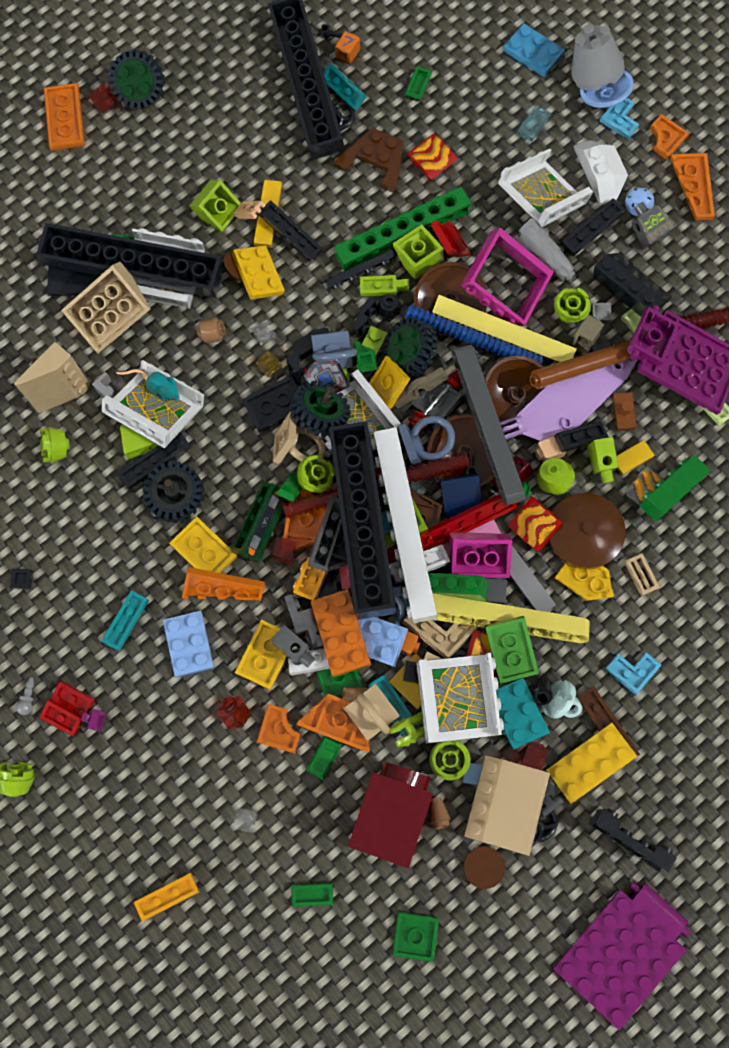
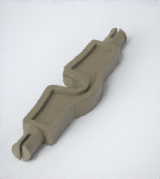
(427, 382)

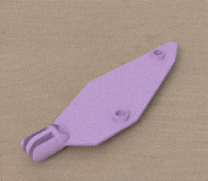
(567, 403)

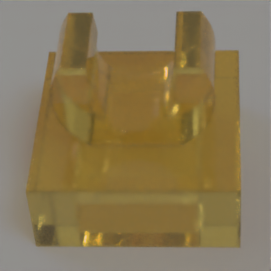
(268, 363)

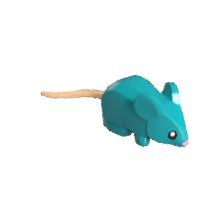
(158, 384)

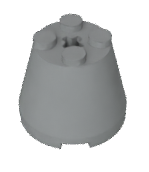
(596, 58)

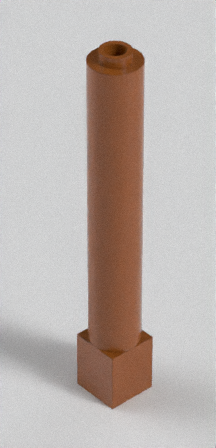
(580, 365)

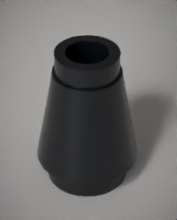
(542, 693)

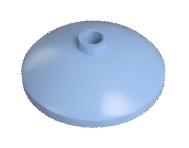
(609, 94)

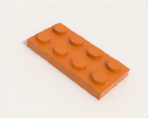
(340, 633)

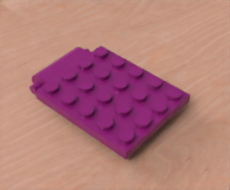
(682, 358)
(625, 952)

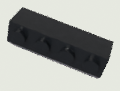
(629, 283)

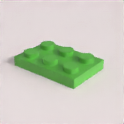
(512, 649)

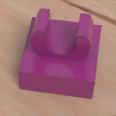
(95, 719)

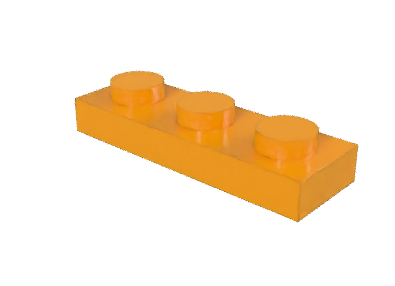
(166, 897)

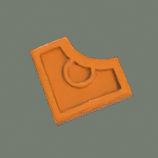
(668, 136)
(277, 731)

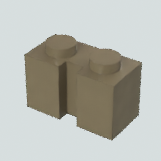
(587, 334)

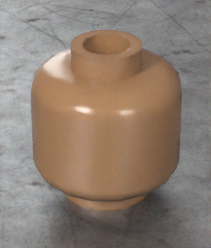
(211, 330)

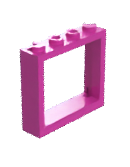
(524, 258)

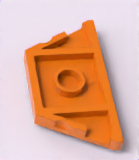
(305, 526)
(332, 721)

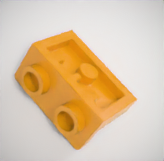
(309, 582)

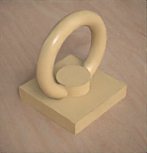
(287, 437)
(371, 712)

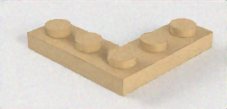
(442, 641)

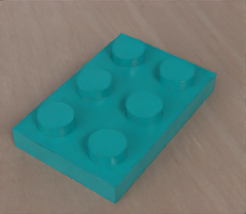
(520, 714)

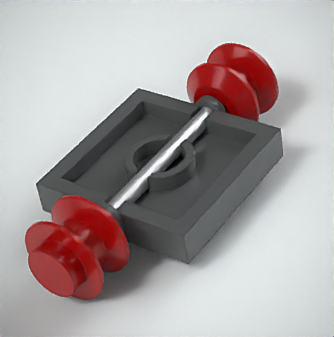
(438, 401)

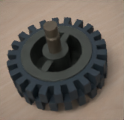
(173, 492)

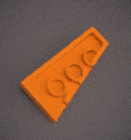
(696, 184)
(219, 585)

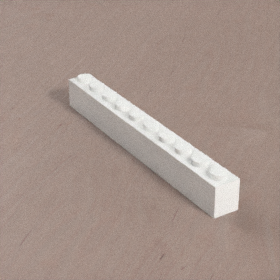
(405, 526)

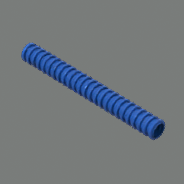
(469, 335)

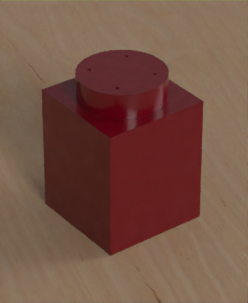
(392, 814)

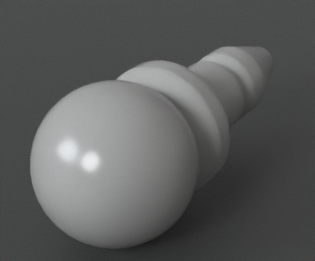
(24, 706)

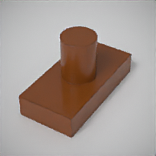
(624, 411)

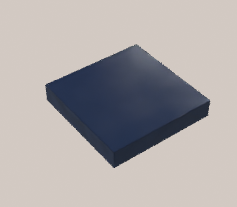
(460, 494)

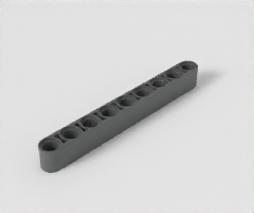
(488, 425)

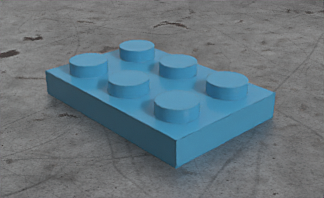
(534, 50)

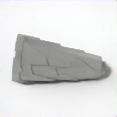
(538, 242)

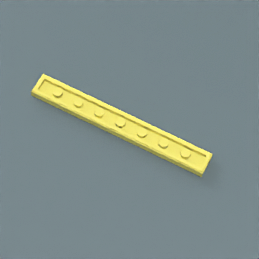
(503, 330)

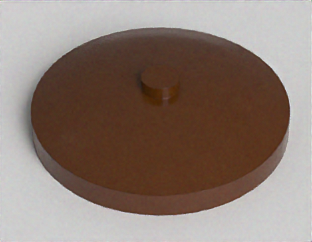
(446, 281)
(511, 386)
(466, 439)
(590, 531)

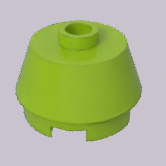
(572, 305)
(53, 444)
(315, 474)
(555, 476)
(450, 759)
(16, 779)

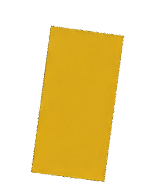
(634, 457)

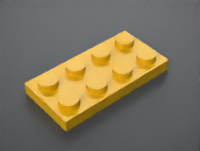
(591, 763)

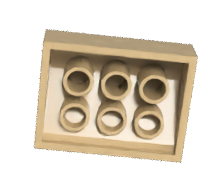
(107, 307)
(52, 380)
(507, 805)

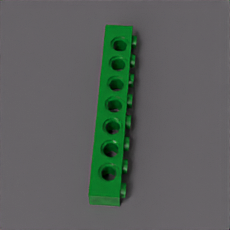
(460, 206)

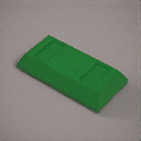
(418, 83)
(290, 487)
(324, 757)
(312, 895)

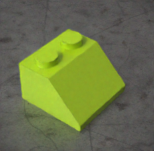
(215, 205)
(419, 251)

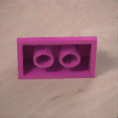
(480, 554)

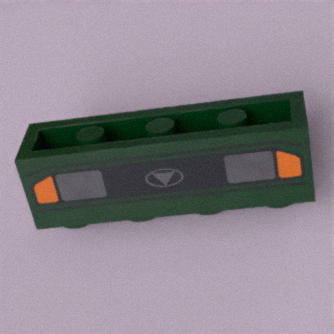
(259, 523)

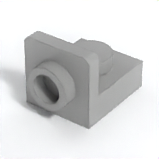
(101, 385)

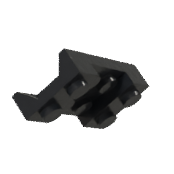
(655, 855)

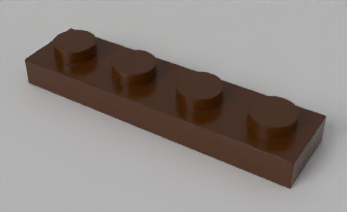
(601, 714)

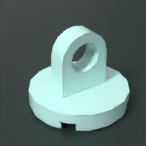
(563, 698)

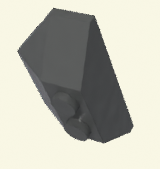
(329, 544)

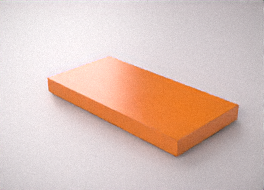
(64, 116)

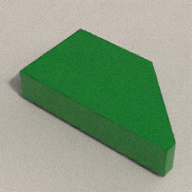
(365, 358)

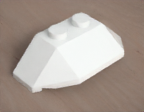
(602, 169)

